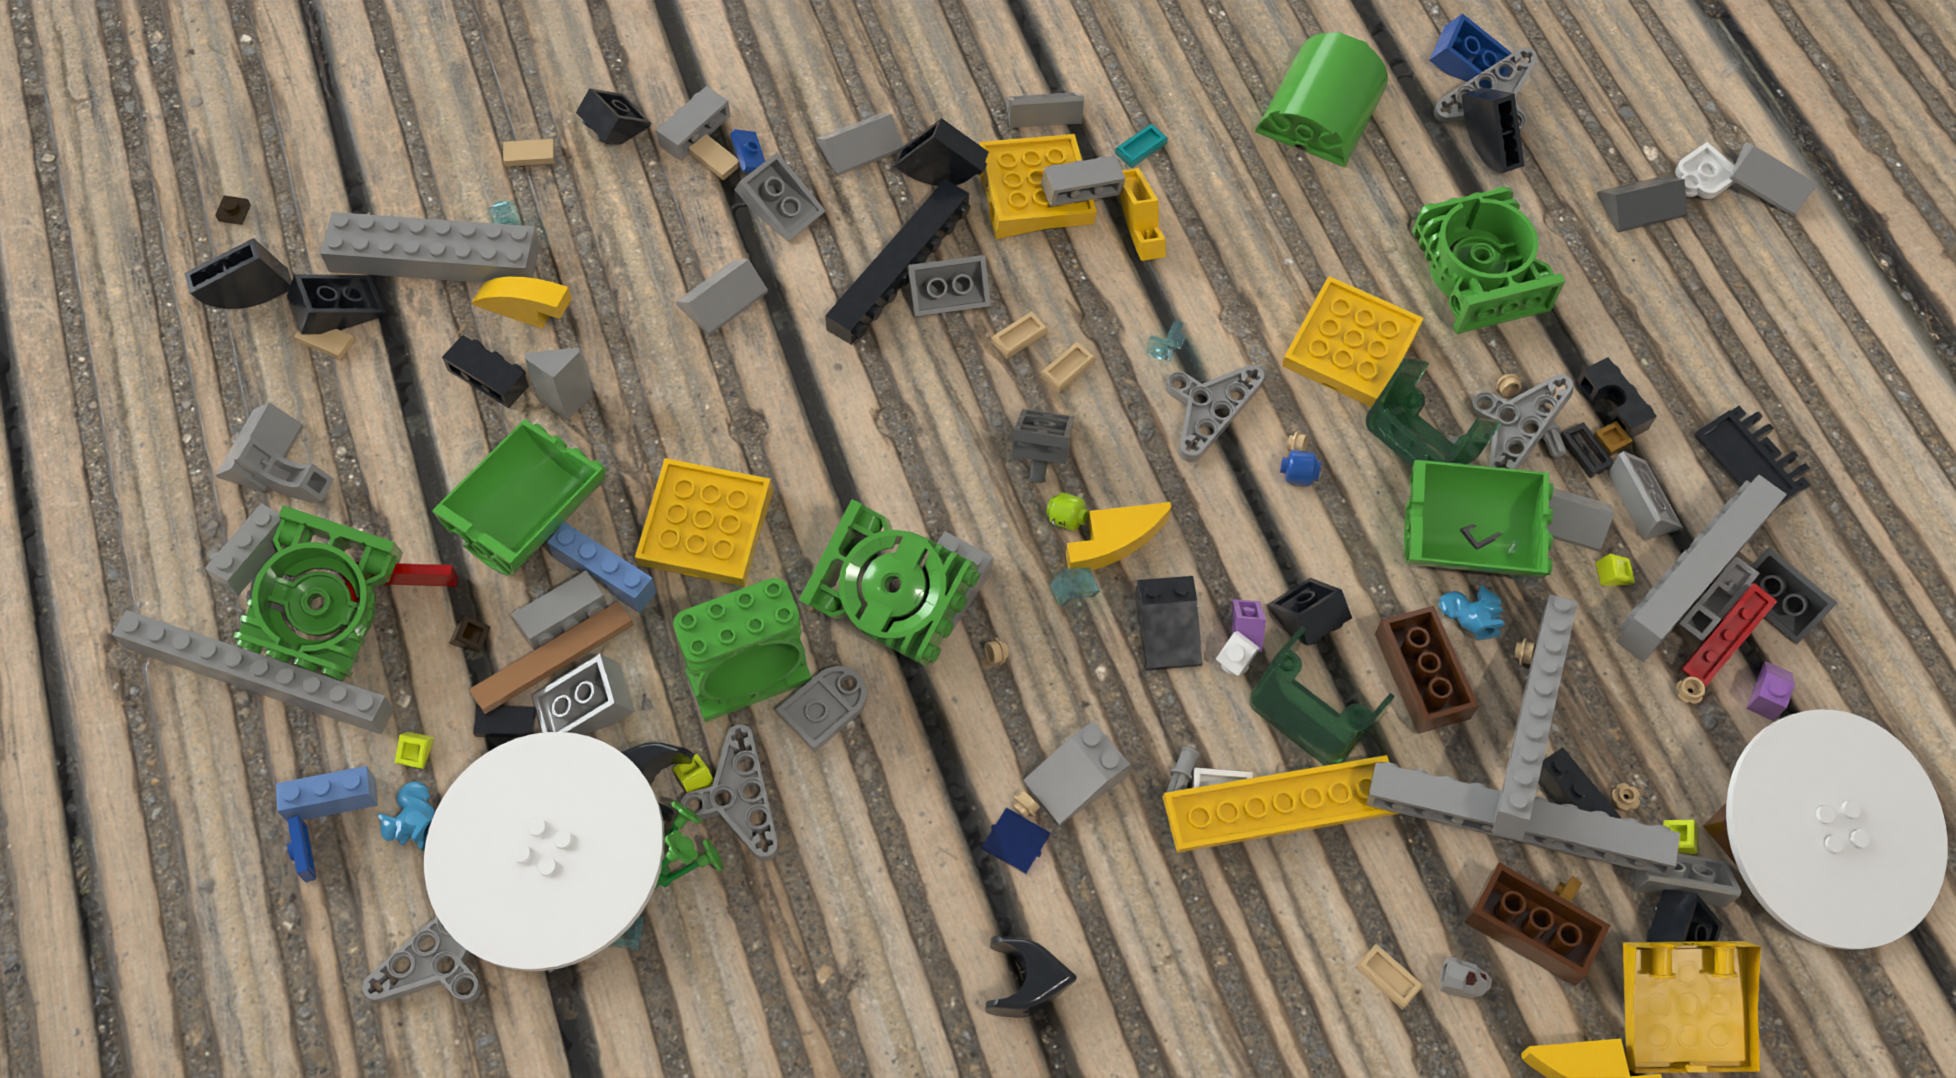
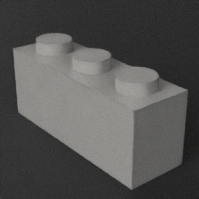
(692, 121)
(1082, 180)
(246, 551)
(560, 610)

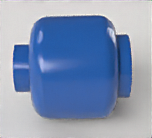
(1300, 468)

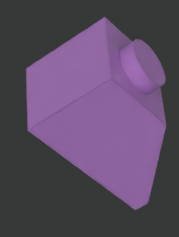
(1249, 620)
(1771, 691)

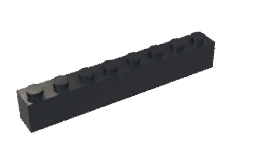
(889, 270)

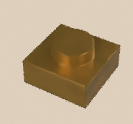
(1613, 438)
(1568, 889)

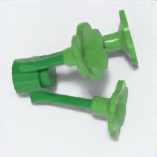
(683, 848)

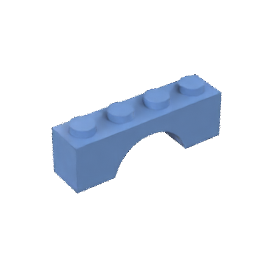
(622, 578)

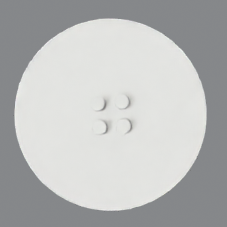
(1836, 829)
(544, 851)

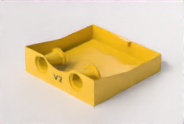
(1015, 186)
(1352, 341)
(704, 522)
(1691, 1006)

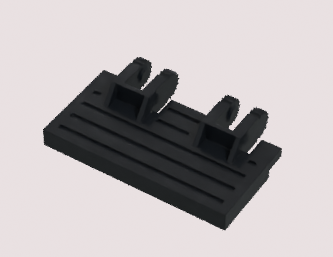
(1747, 456)

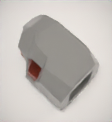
(1463, 979)

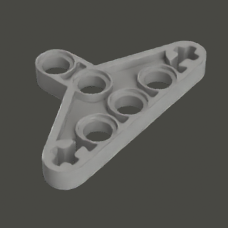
(1507, 84)
(1218, 396)
(1526, 411)
(740, 809)
(424, 968)

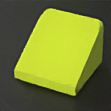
(1614, 571)
(413, 749)
(693, 775)
(1688, 834)

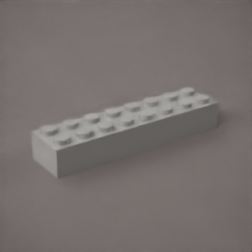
(428, 248)
(1698, 567)

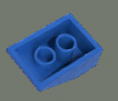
(1467, 51)

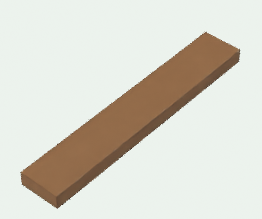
(550, 657)

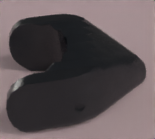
(655, 756)
(1044, 977)

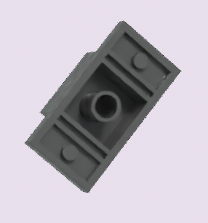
(1043, 439)

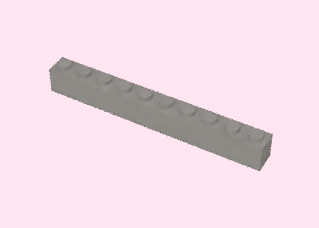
(253, 672)
(1534, 719)
(1550, 825)

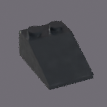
(333, 301)
(1169, 622)

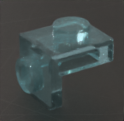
(505, 213)
(1166, 348)
(1074, 584)

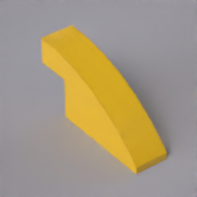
(1142, 215)
(524, 299)
(1116, 534)
(1581, 1060)

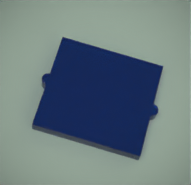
(1016, 840)

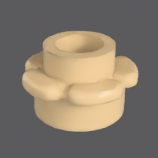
(1509, 385)
(1297, 442)
(996, 651)
(1524, 652)
(1695, 685)
(1620, 802)
(1025, 805)

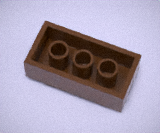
(1426, 669)
(1538, 924)

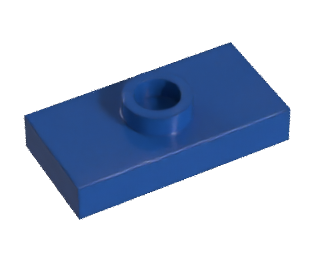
(747, 149)
(300, 849)

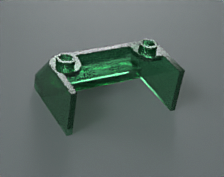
(1398, 425)
(1304, 716)

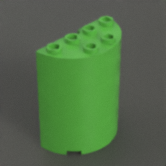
(1326, 97)
(519, 497)
(1494, 499)

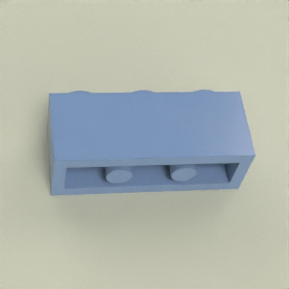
(327, 794)

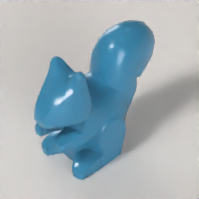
(1476, 617)
(413, 820)

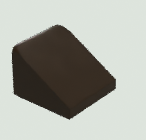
(469, 634)

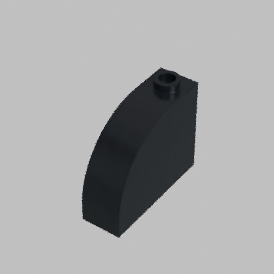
(1494, 128)
(942, 154)
(239, 278)

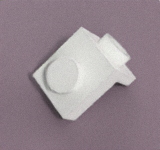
(1237, 654)

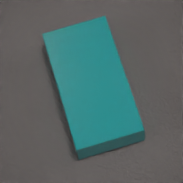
(1141, 145)

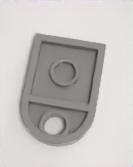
(823, 707)

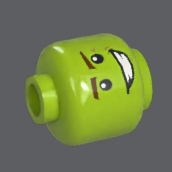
(1067, 511)

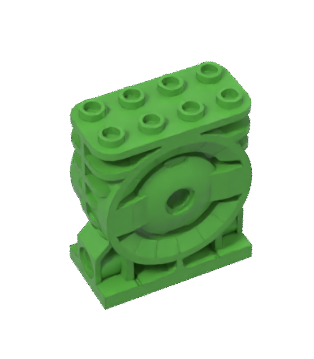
(1489, 240)
(844, 559)
(266, 628)
(742, 647)

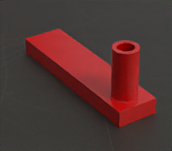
(416, 575)
(1728, 634)

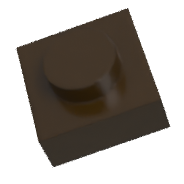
(233, 210)

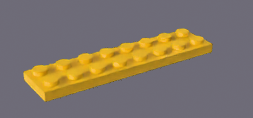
(1272, 805)

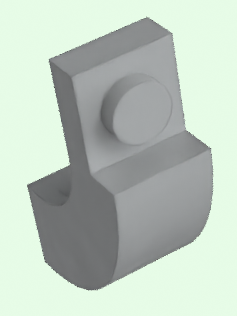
(281, 474)
(1719, 598)

